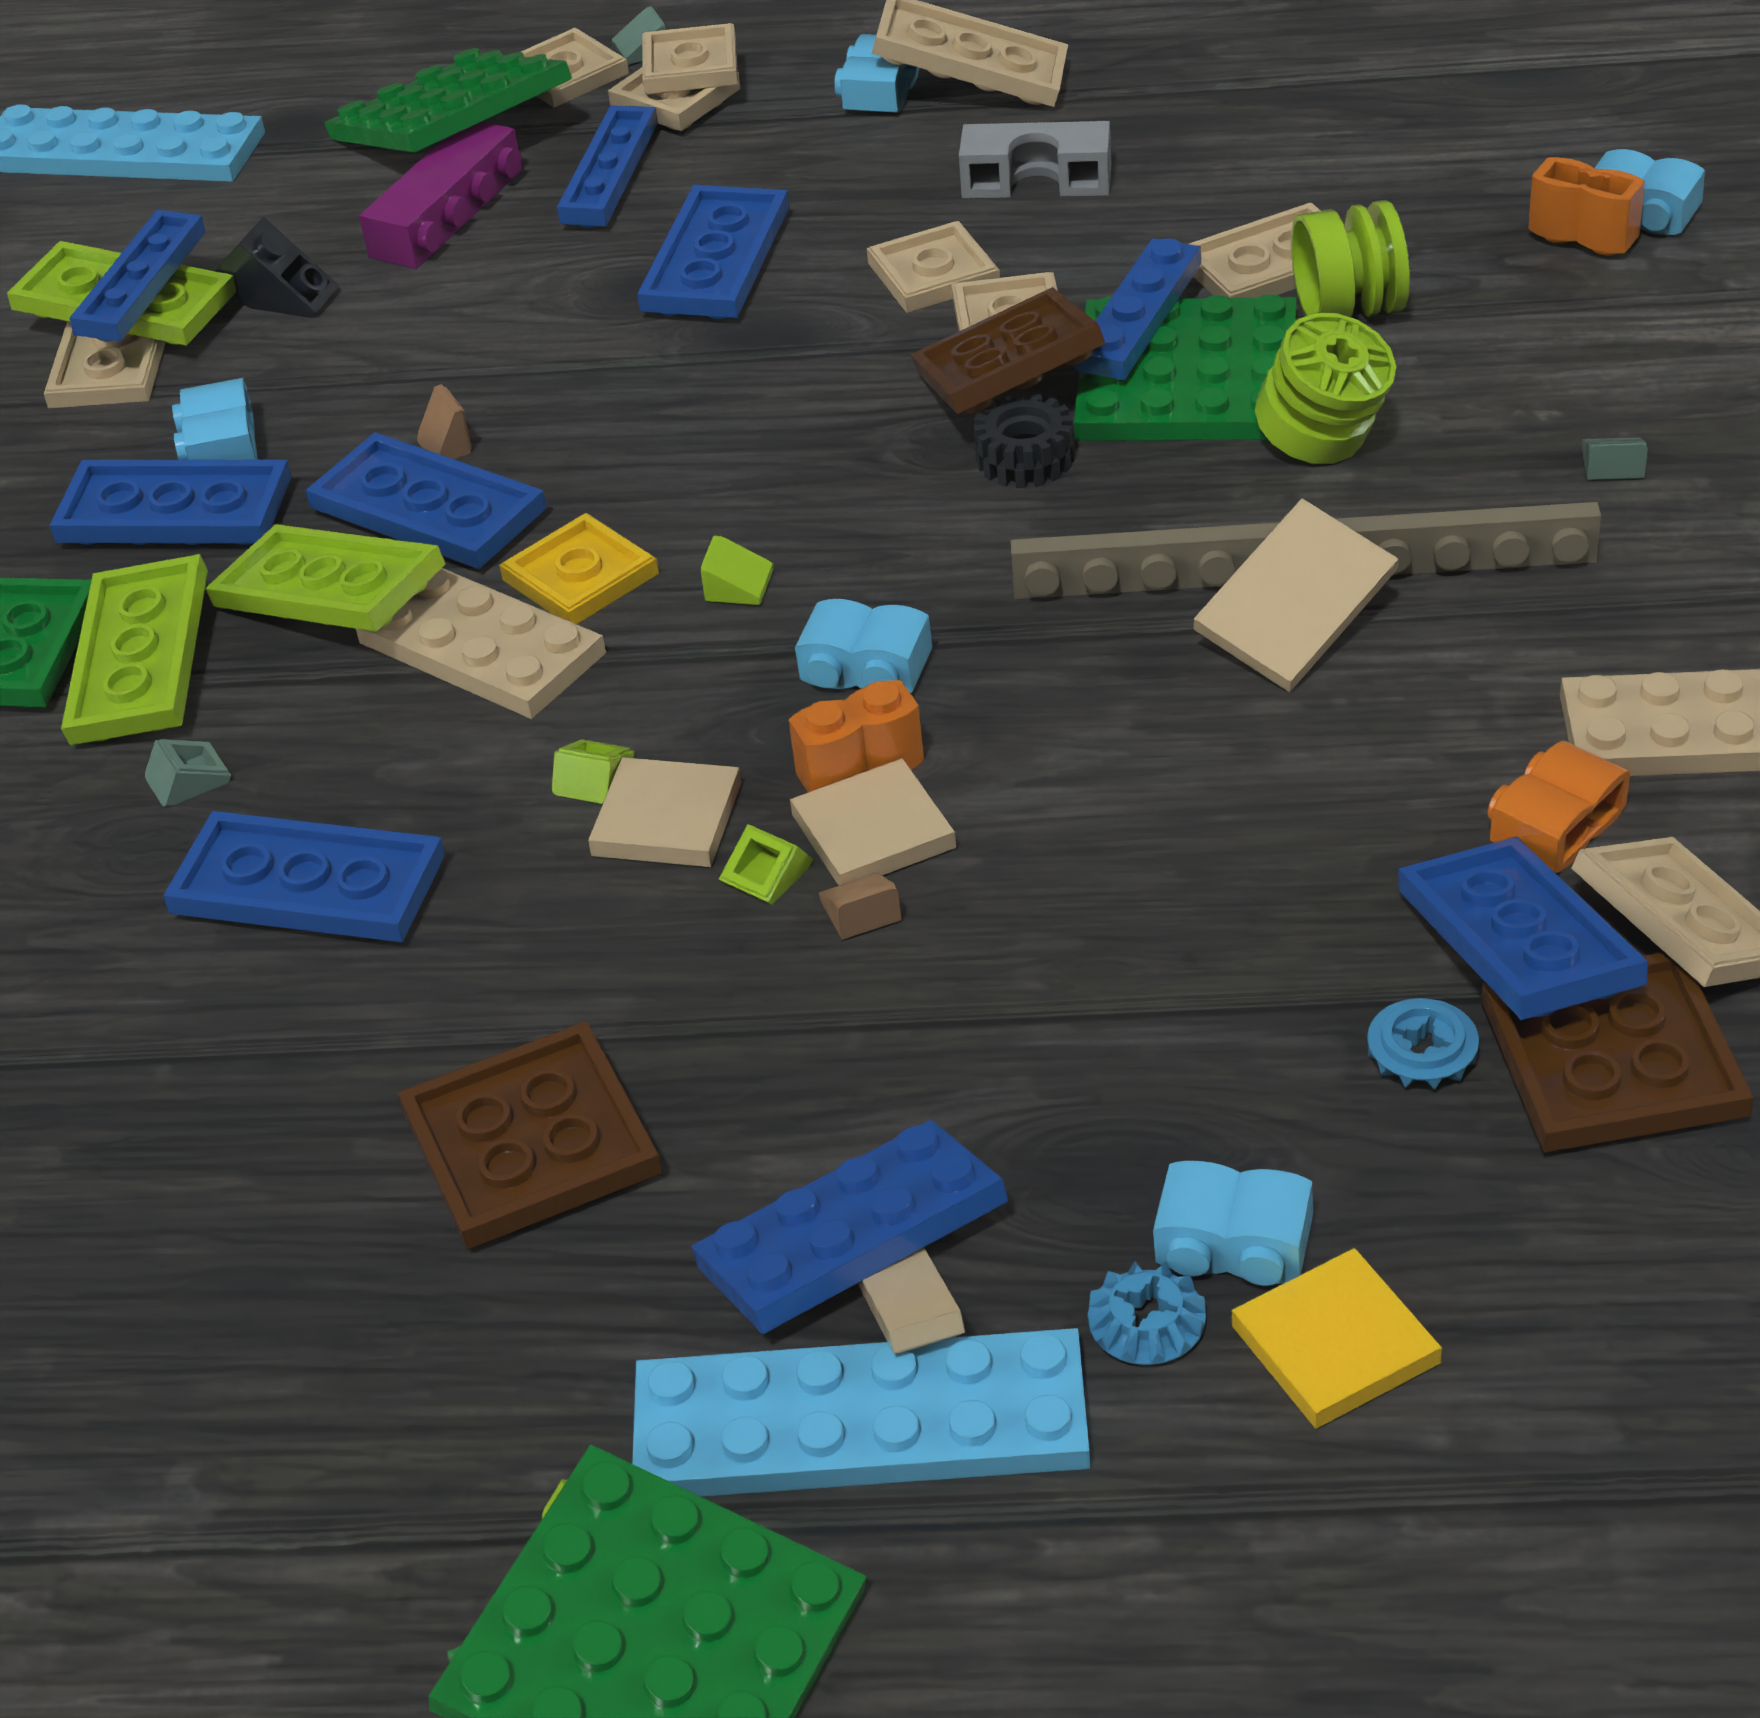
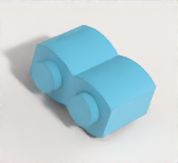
(870, 81)
(1670, 191)
(215, 422)
(859, 645)
(1233, 1222)

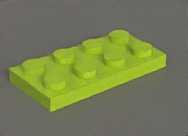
(72, 270)
(326, 577)
(135, 650)

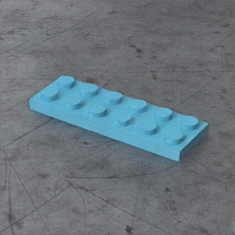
(127, 143)
(863, 1414)

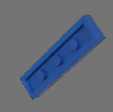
(607, 166)
(137, 276)
(1141, 305)

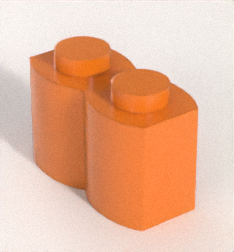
(1586, 205)
(856, 734)
(1559, 803)

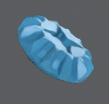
(1409, 1022)
(1164, 1332)

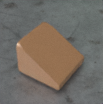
(444, 426)
(862, 905)

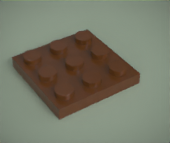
(1008, 351)
(1622, 1062)
(528, 1134)

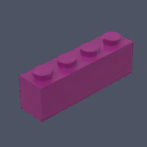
(440, 194)

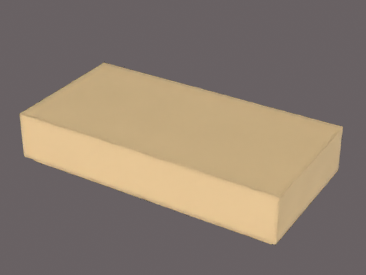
(912, 1303)

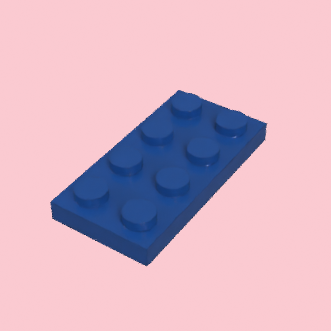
(713, 251)
(426, 499)
(171, 501)
(305, 876)
(1522, 928)
(848, 1225)

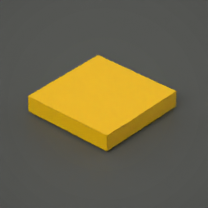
(579, 569)
(1336, 1337)

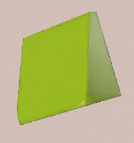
(734, 573)
(586, 769)
(764, 865)

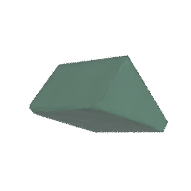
(629, 40)
(1614, 458)
(184, 770)

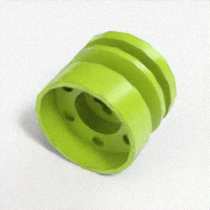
(1351, 261)
(1325, 388)

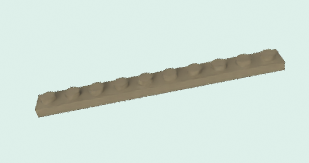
(1213, 554)

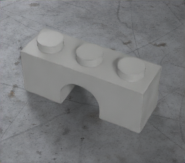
(1003, 153)

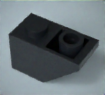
(276, 274)

